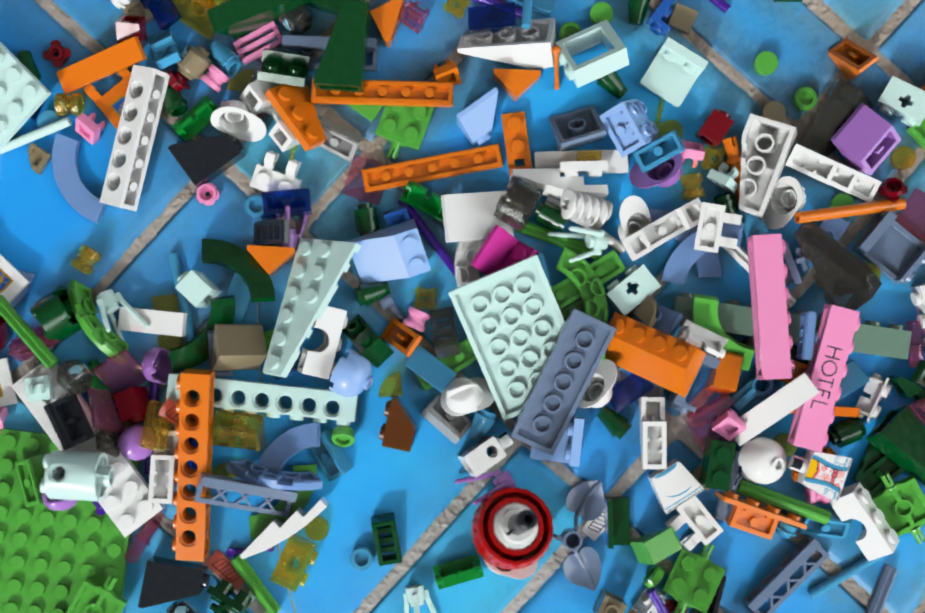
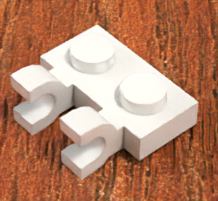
(268, 179)
(710, 227)
(698, 519)

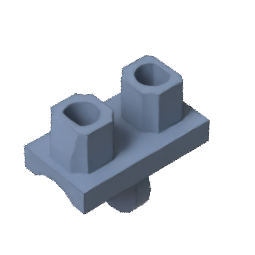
(794, 274)

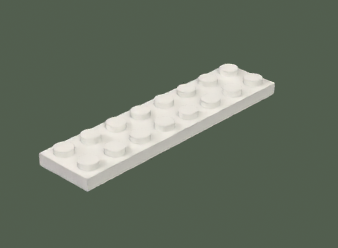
(128, 497)

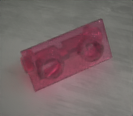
(21, 351)

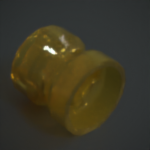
(69, 104)
(692, 186)
(86, 259)

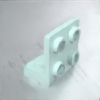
(673, 72)

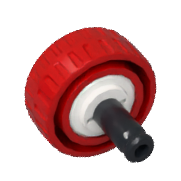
(512, 528)

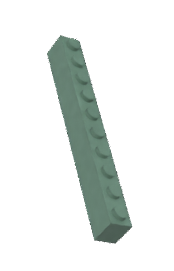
(868, 339)

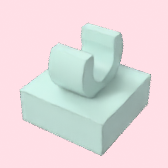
(724, 179)
(38, 388)

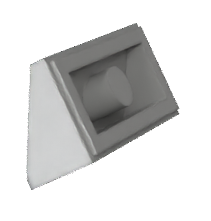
(340, 140)
(451, 426)

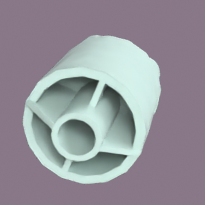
(76, 475)

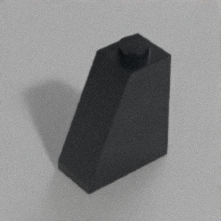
(207, 157)
(171, 580)

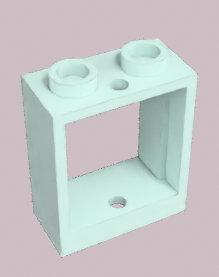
(599, 66)

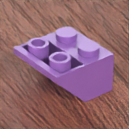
(865, 139)

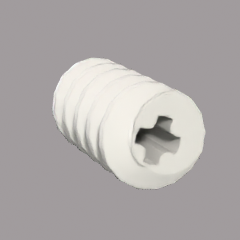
(585, 208)

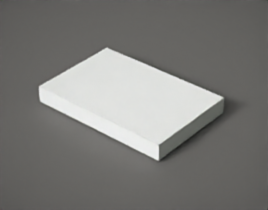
(471, 215)

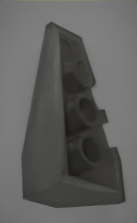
(834, 110)
(842, 274)

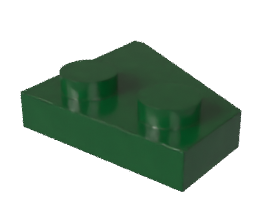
(871, 466)

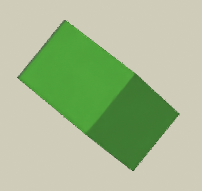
(656, 546)

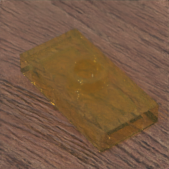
(155, 428)

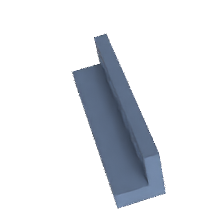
(319, 43)
(241, 486)
(782, 573)

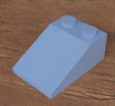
(391, 254)

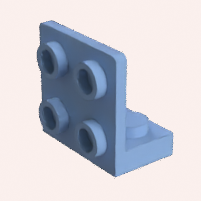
(629, 126)
(568, 448)

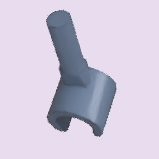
(388, 302)

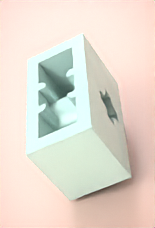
(894, 95)
(644, 283)
(197, 288)

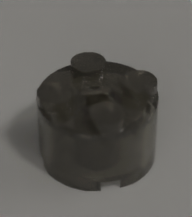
(518, 203)

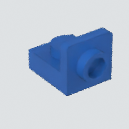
(655, 23)

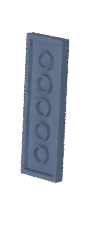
(563, 381)

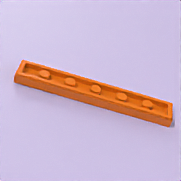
(390, 94)
(432, 168)

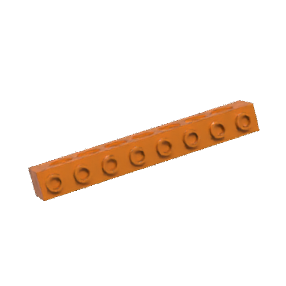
(203, 382)

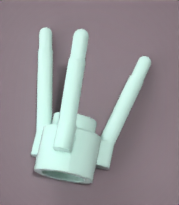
(593, 239)
(109, 303)
(415, 596)

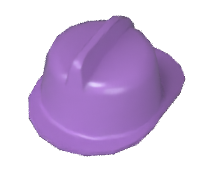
(662, 175)

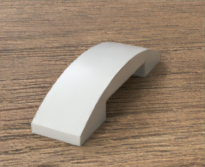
(662, 229)

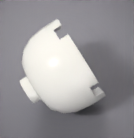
(762, 460)

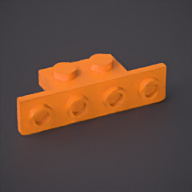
(754, 518)

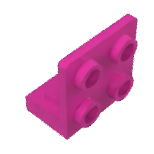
(500, 251)

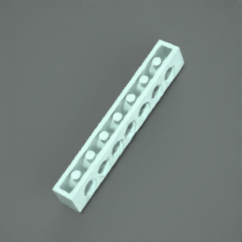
(347, 405)

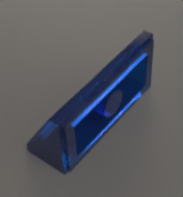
(492, 17)
(276, 201)
(629, 390)

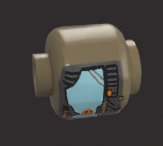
(194, 62)

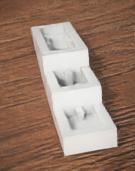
(833, 173)
(554, 185)
(776, 407)
(653, 429)
(162, 471)
(278, 532)

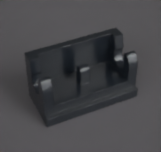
(69, 421)

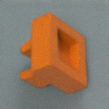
(447, 73)

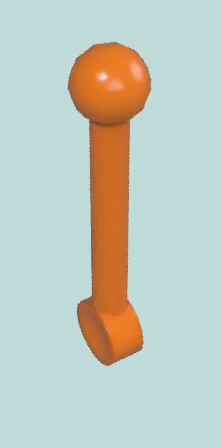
(556, 50)

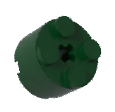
(56, 315)

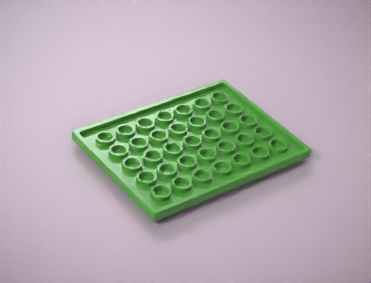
(46, 550)

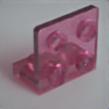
(700, 421)

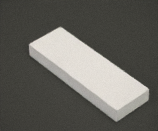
(159, 322)

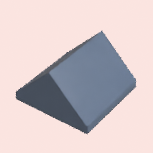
(577, 128)

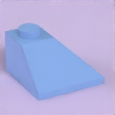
(478, 118)

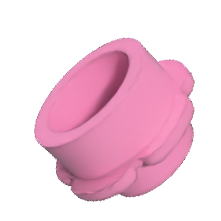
(201, 194)

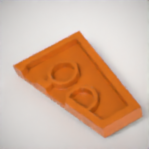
(298, 113)

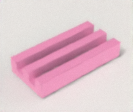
(253, 35)

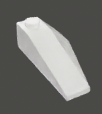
(514, 45)
(763, 157)

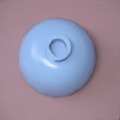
(351, 375)

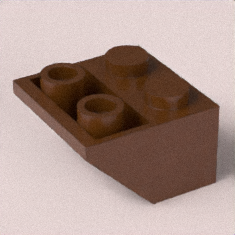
(400, 426)

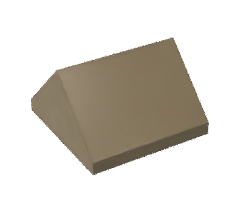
(238, 347)

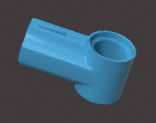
(748, 394)

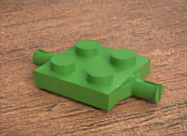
(404, 126)
(902, 505)
(694, 580)
(97, 598)

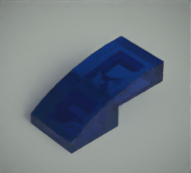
(163, 11)

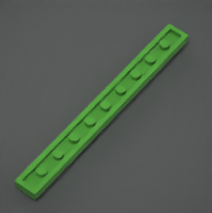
(564, 293)

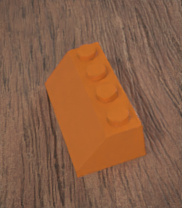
(654, 355)

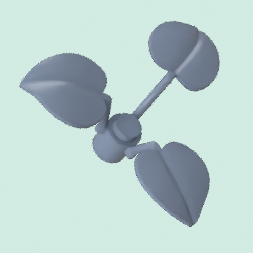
(583, 566)

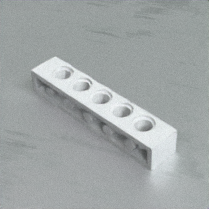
(134, 137)

